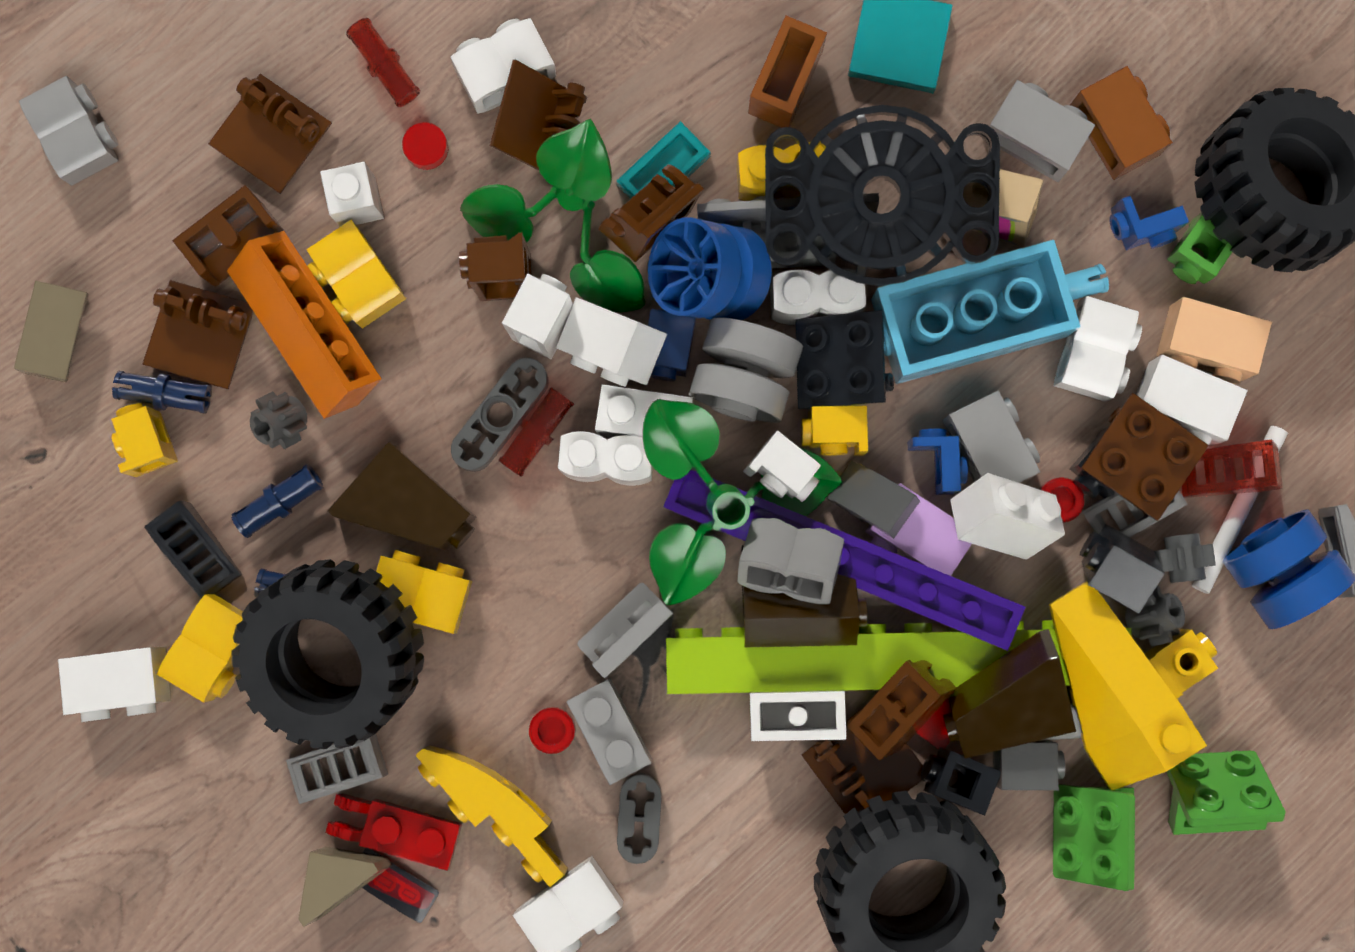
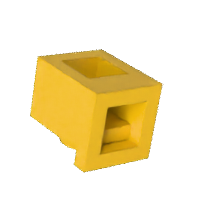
(836, 429)
(141, 440)
(1167, 657)

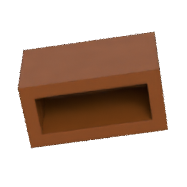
(787, 72)
(1125, 124)

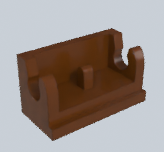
(648, 212)
(900, 708)

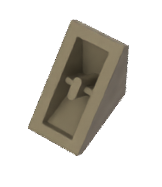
(334, 877)

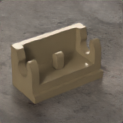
(50, 331)

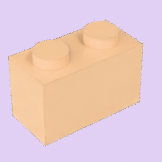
(1214, 339)

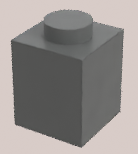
(1030, 766)

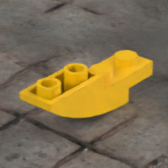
(484, 792)

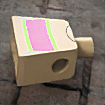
(1017, 204)

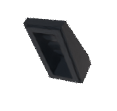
(195, 525)

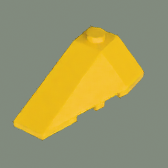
(1123, 705)

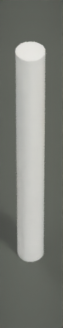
(1235, 518)

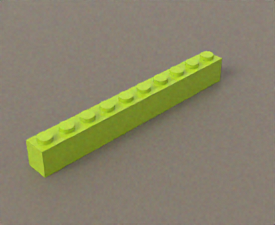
(726, 666)

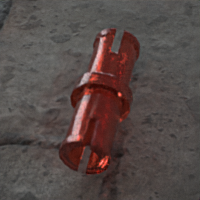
(383, 62)
(536, 432)

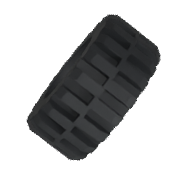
(1250, 202)
(290, 691)
(897, 833)

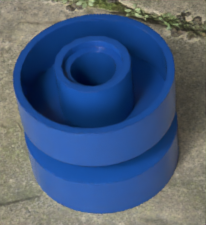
(709, 270)
(1295, 581)

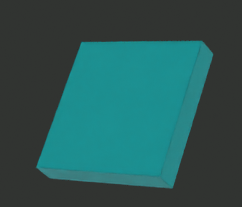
(901, 43)

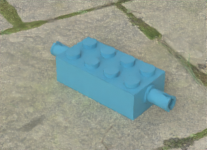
(981, 310)

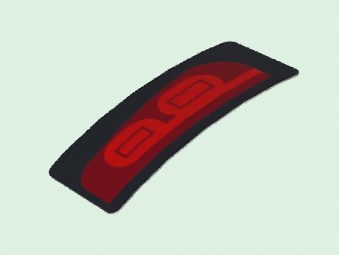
(402, 891)

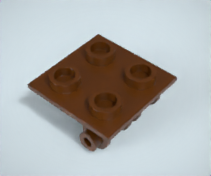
(534, 111)
(269, 132)
(198, 334)
(1144, 456)
(856, 775)

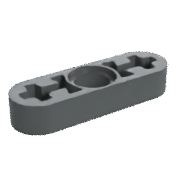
(495, 396)

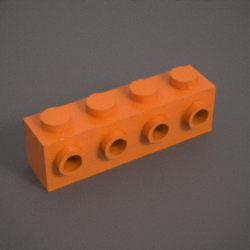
(303, 324)

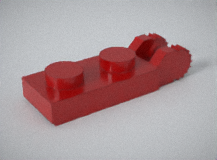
(399, 831)

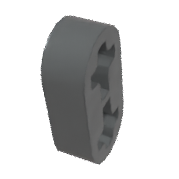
(627, 818)

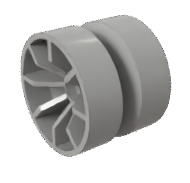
(749, 358)

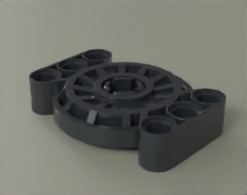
(910, 160)

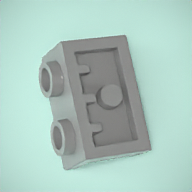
(624, 629)

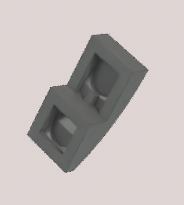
(874, 499)

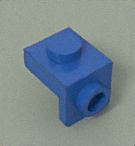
(1155, 230)
(949, 467)

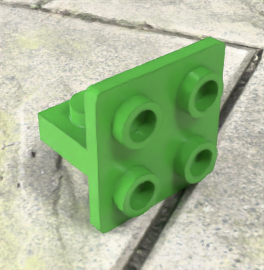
(1222, 794)
(1094, 836)

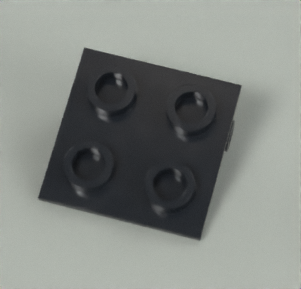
(842, 360)

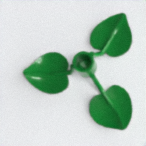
(579, 174)
(674, 441)

